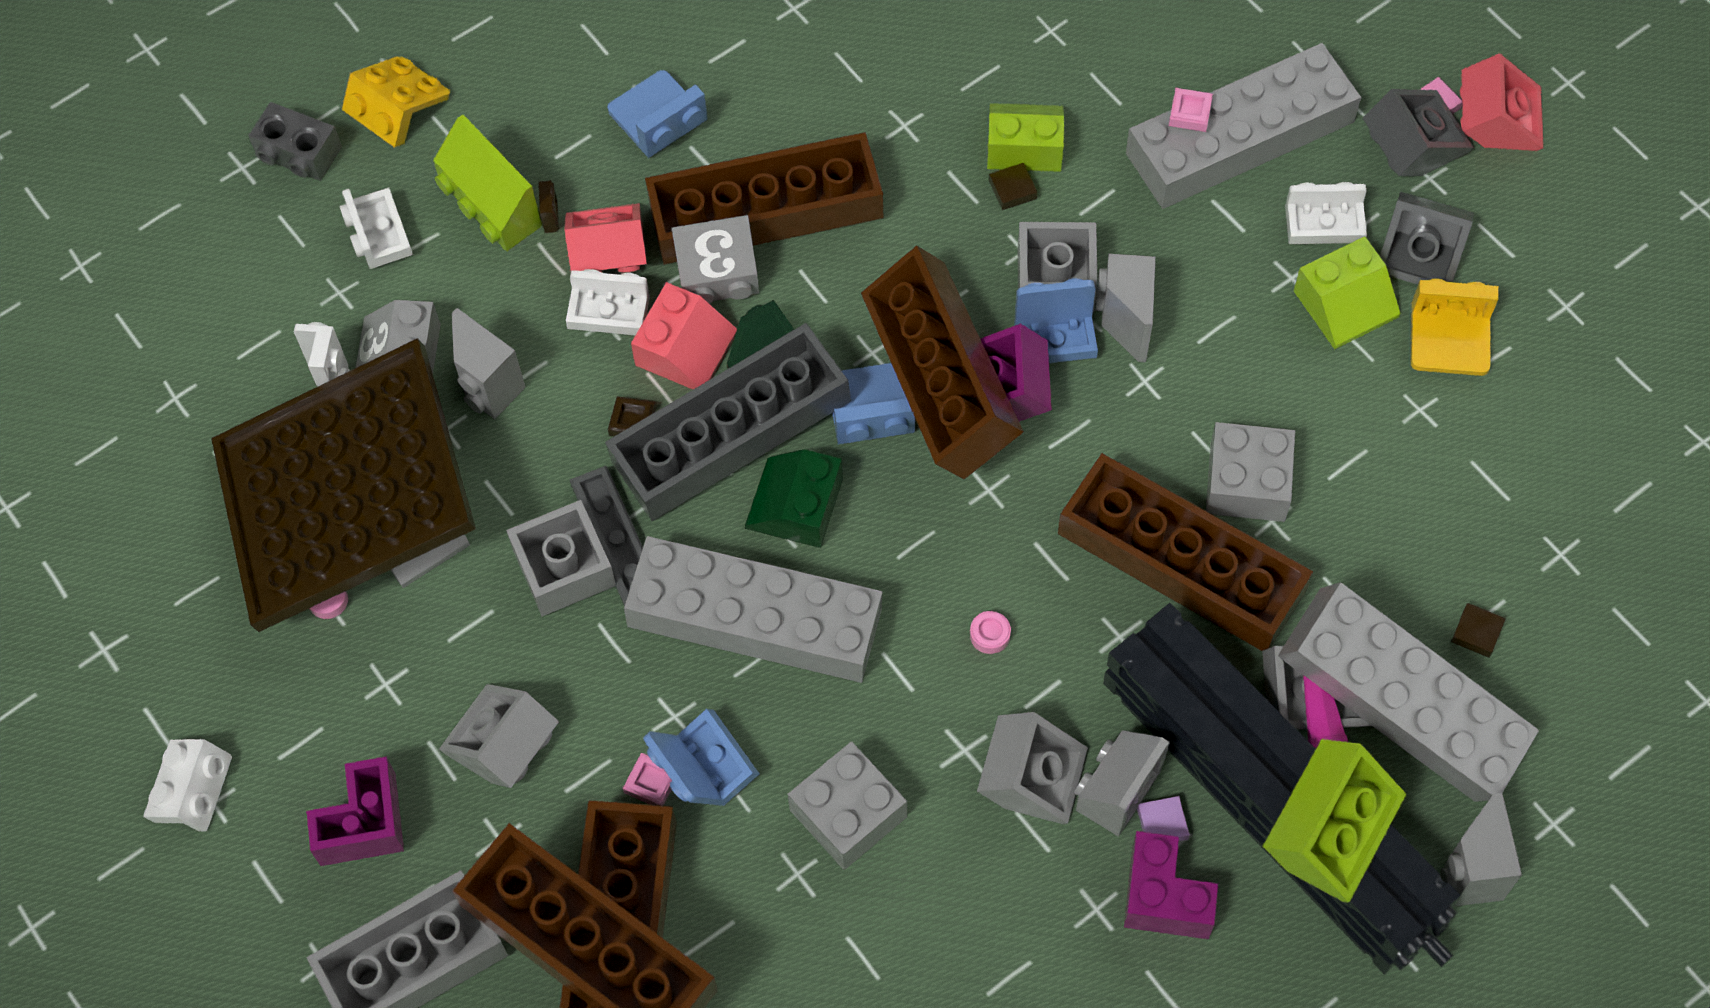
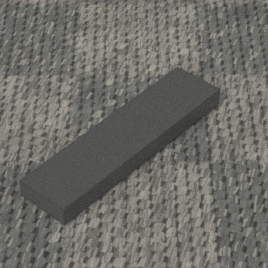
(610, 524)

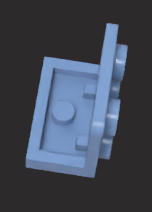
(658, 112)
(1061, 316)
(876, 406)
(702, 761)

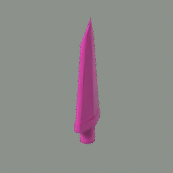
(1321, 715)

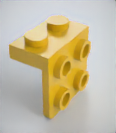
(388, 94)
(1452, 327)

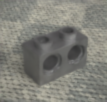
(296, 136)

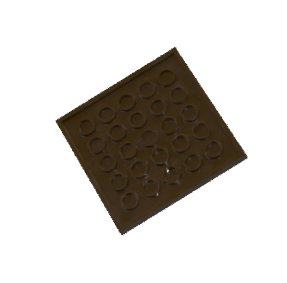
(340, 485)

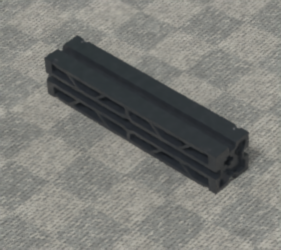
(1251, 766)

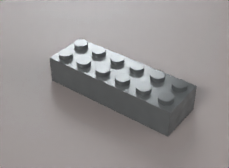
(728, 421)

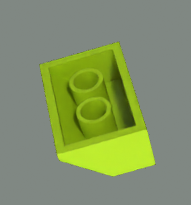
(486, 186)
(1335, 818)

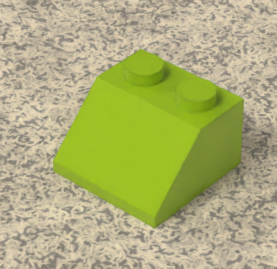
(1025, 135)
(1347, 292)

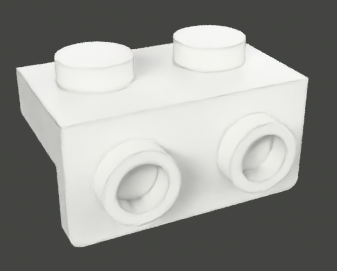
(1325, 213)
(377, 226)
(607, 302)
(321, 351)
(188, 784)

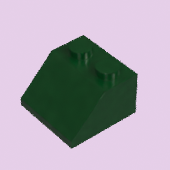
(796, 496)

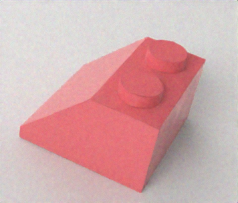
(1501, 106)
(606, 239)
(682, 338)

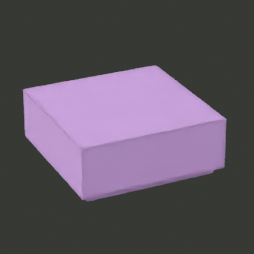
(1164, 818)

